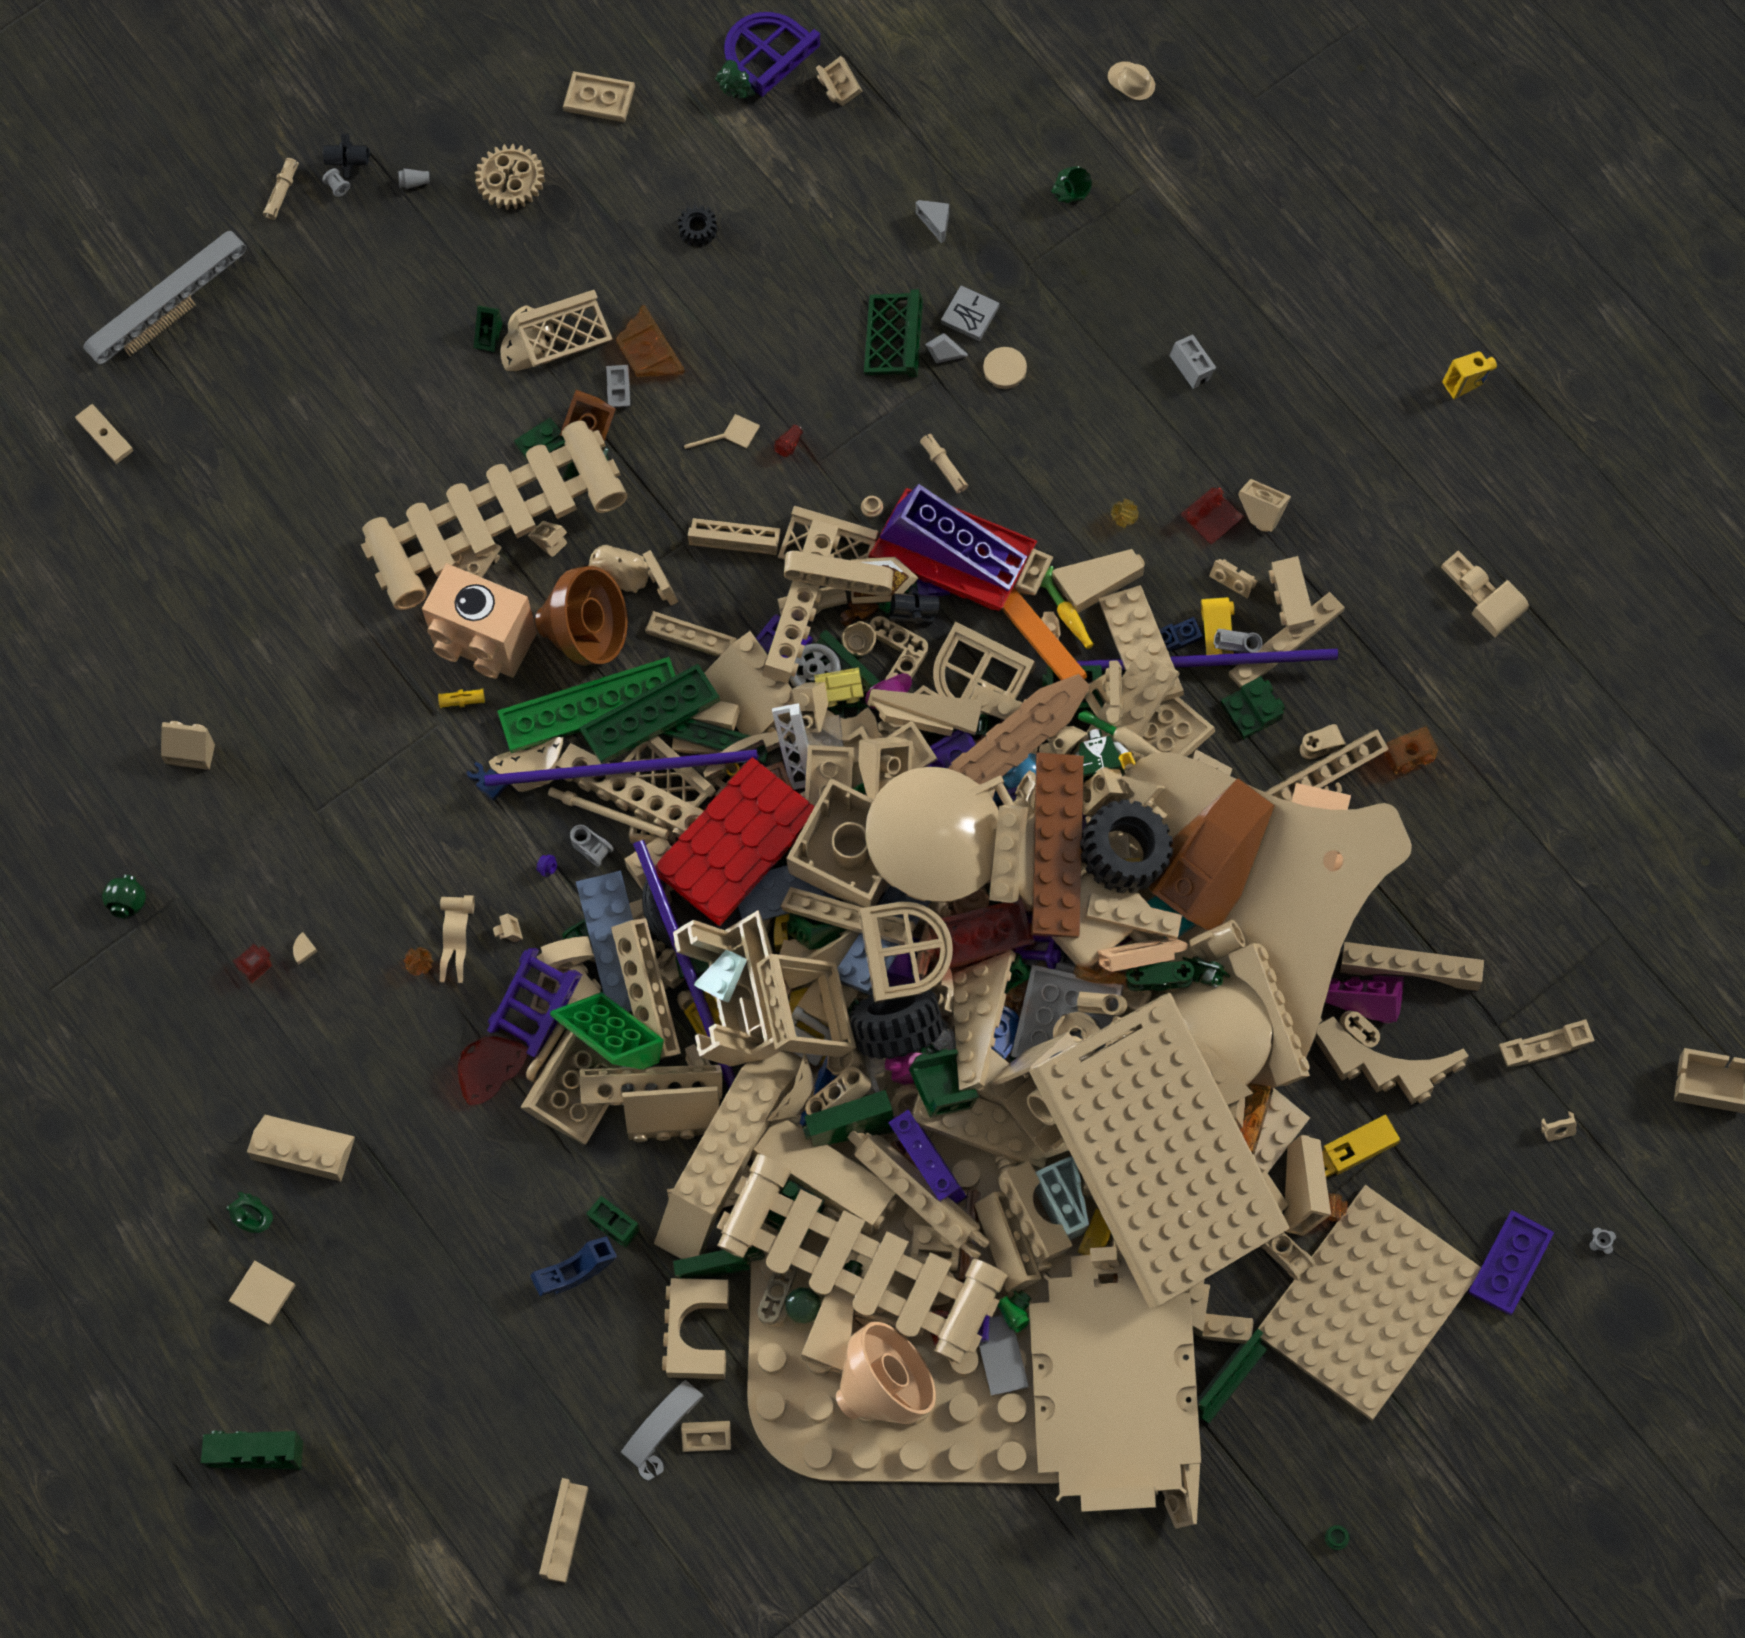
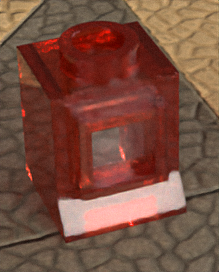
(253, 962)

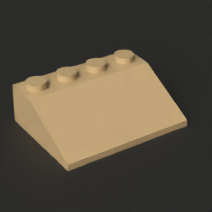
(740, 681)
(557, 1090)
(670, 1112)

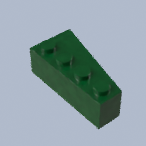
(252, 1450)

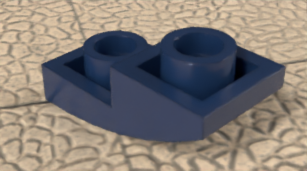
(1181, 634)

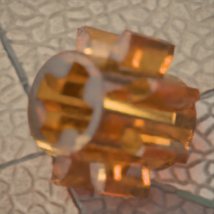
(418, 961)
(1016, 1004)
(1337, 1207)

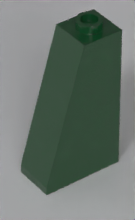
(861, 1115)

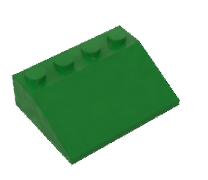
(611, 1031)

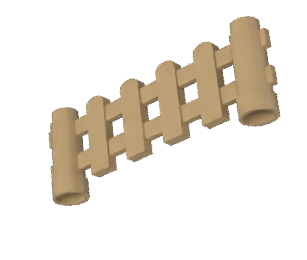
(400, 572)
(972, 1298)

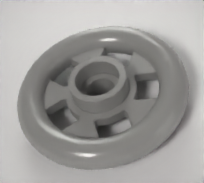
(819, 651)

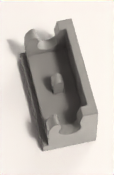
(1192, 361)

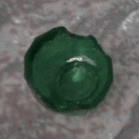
(802, 1305)

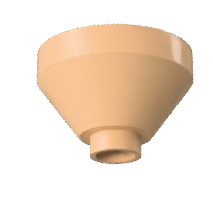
(885, 1377)

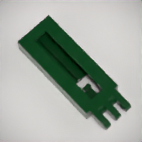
(715, 1264)

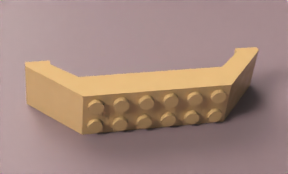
(724, 1153)

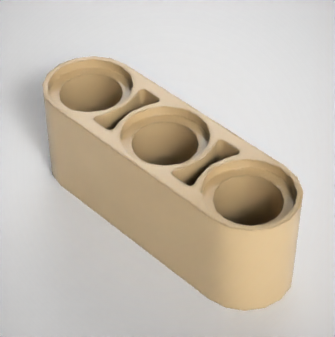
(842, 1085)

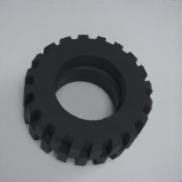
(1144, 827)
(896, 1025)

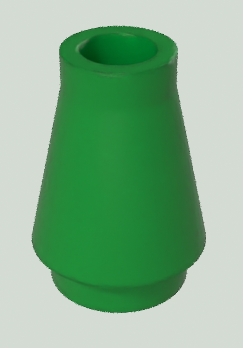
(1014, 1316)

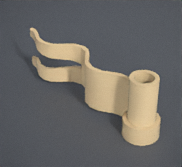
(454, 931)

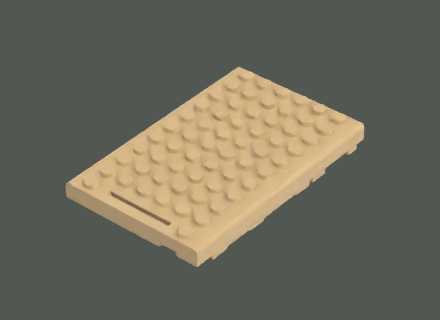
(1159, 1150)

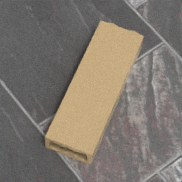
(828, 1174)

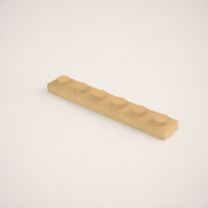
(1323, 611)
(841, 914)

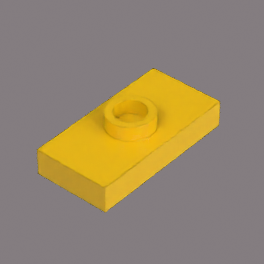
(1096, 1235)

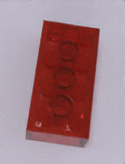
(987, 932)

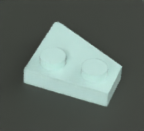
(722, 975)

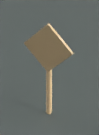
(738, 431)

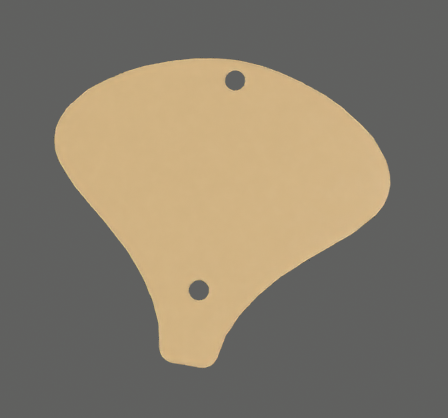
(1290, 896)

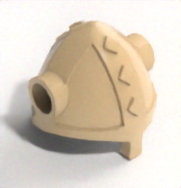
(1066, 740)

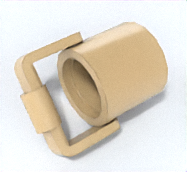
(1221, 941)

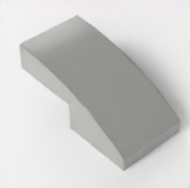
(618, 386)

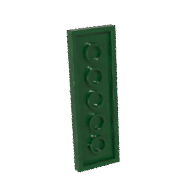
(649, 714)

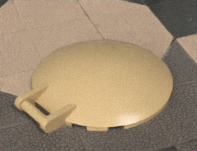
(934, 833)
(1229, 1021)

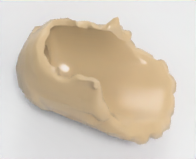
(624, 566)

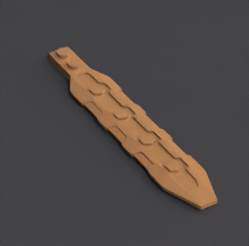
(1023, 731)

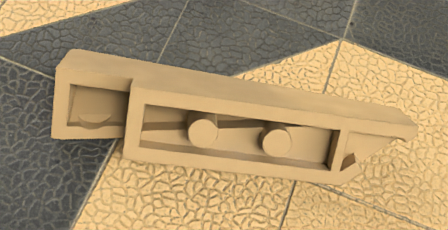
(928, 712)

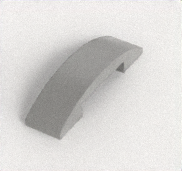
(661, 1422)

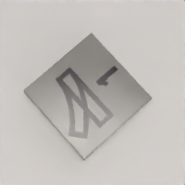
(970, 313)

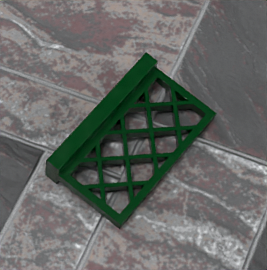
(911, 339)
(847, 661)
(1230, 1377)

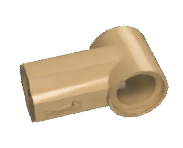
(1099, 1003)

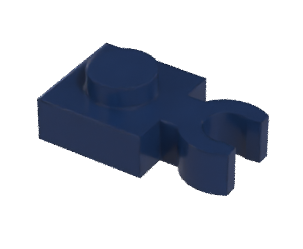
(490, 791)

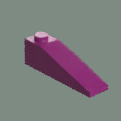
(1373, 999)

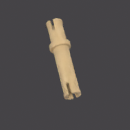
(283, 182)
(939, 456)

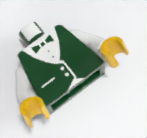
(1102, 753)

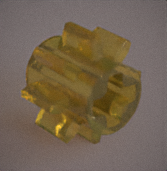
(1124, 513)

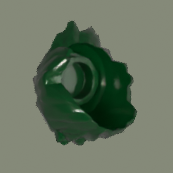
(734, 81)
(1072, 184)

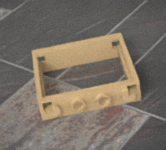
(778, 1009)

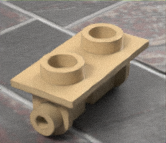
(1227, 575)

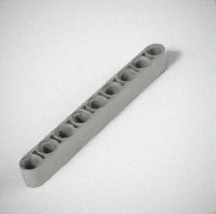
(164, 297)

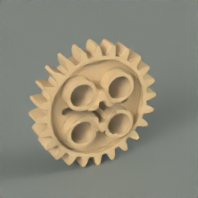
(527, 182)

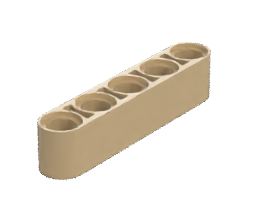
(838, 573)

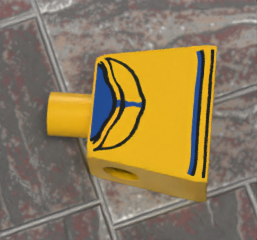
(1468, 373)

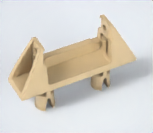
(1144, 793)

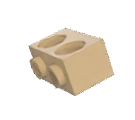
(1102, 789)

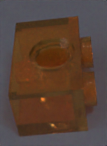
(1419, 741)

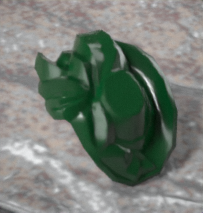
(250, 1213)

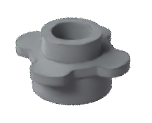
(1599, 1234)

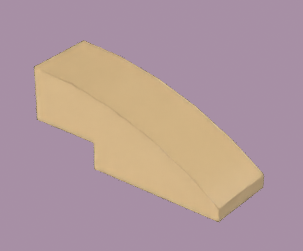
(720, 714)

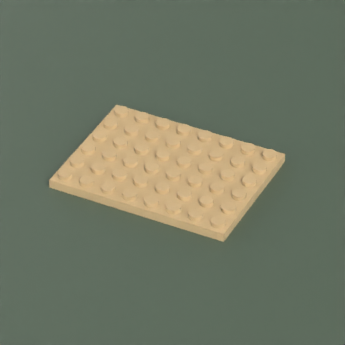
(1368, 1302)

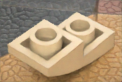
(568, 950)
(944, 993)

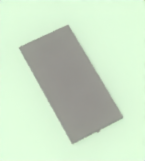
(1002, 1359)

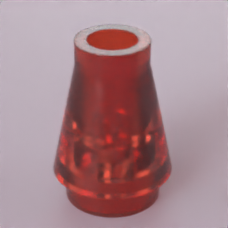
(788, 441)

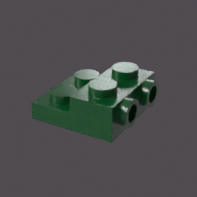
(1253, 707)

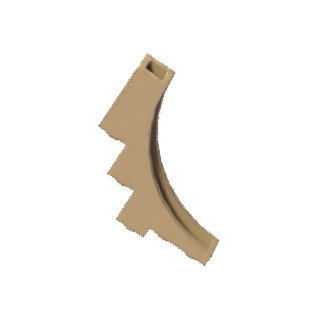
(1382, 1071)

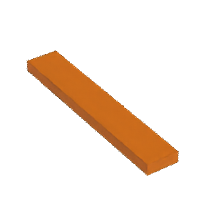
(1041, 637)

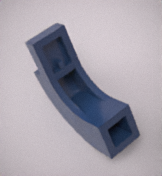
(576, 1270)

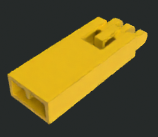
(1364, 1142)

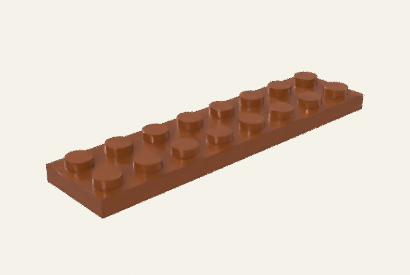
(1057, 845)

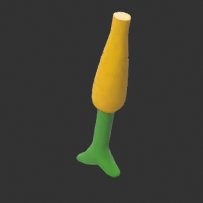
(1066, 611)

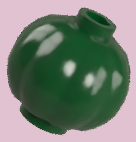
(122, 895)

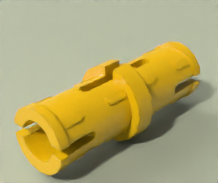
(461, 698)

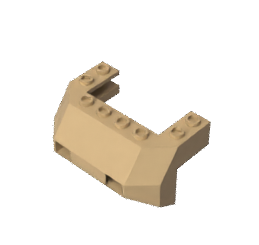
(744, 1019)

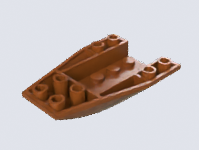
(1215, 856)

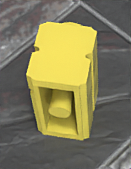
(842, 686)

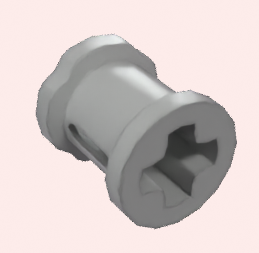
(336, 182)

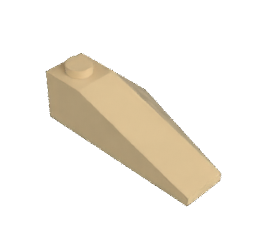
(1183, 1506)

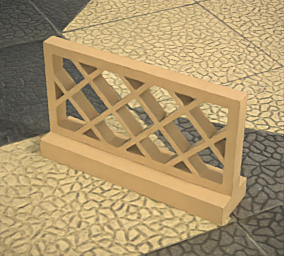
(559, 310)
(845, 529)
(688, 774)

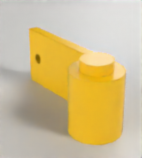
(1216, 615)

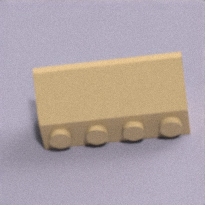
(300, 1147)

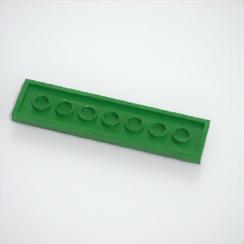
(567, 710)

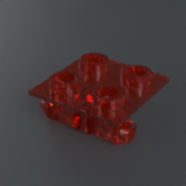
(1212, 515)

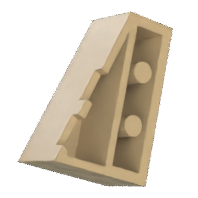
(1291, 594)

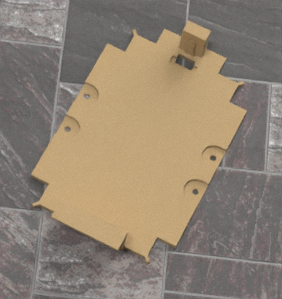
(1113, 1387)

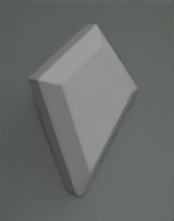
(944, 349)

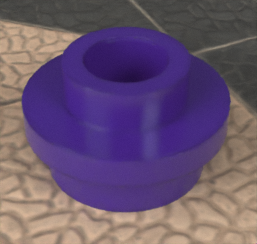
(546, 865)

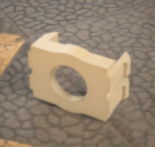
(1550, 1129)

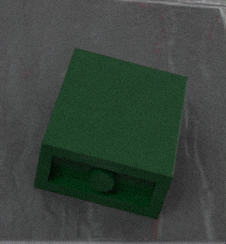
(938, 1083)

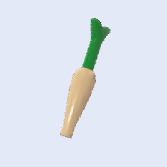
(1121, 734)

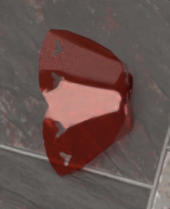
(488, 1066)

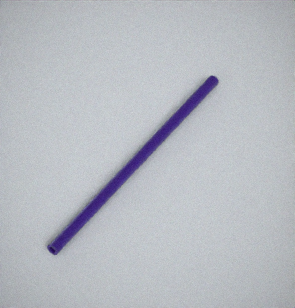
(1237, 659)
(620, 768)
(684, 961)

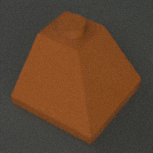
(590, 410)

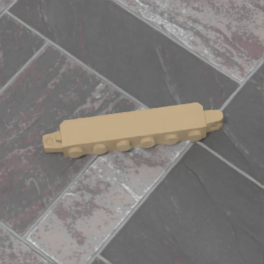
(915, 1191)

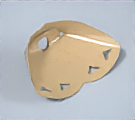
(517, 351)
(529, 761)
(802, 1091)

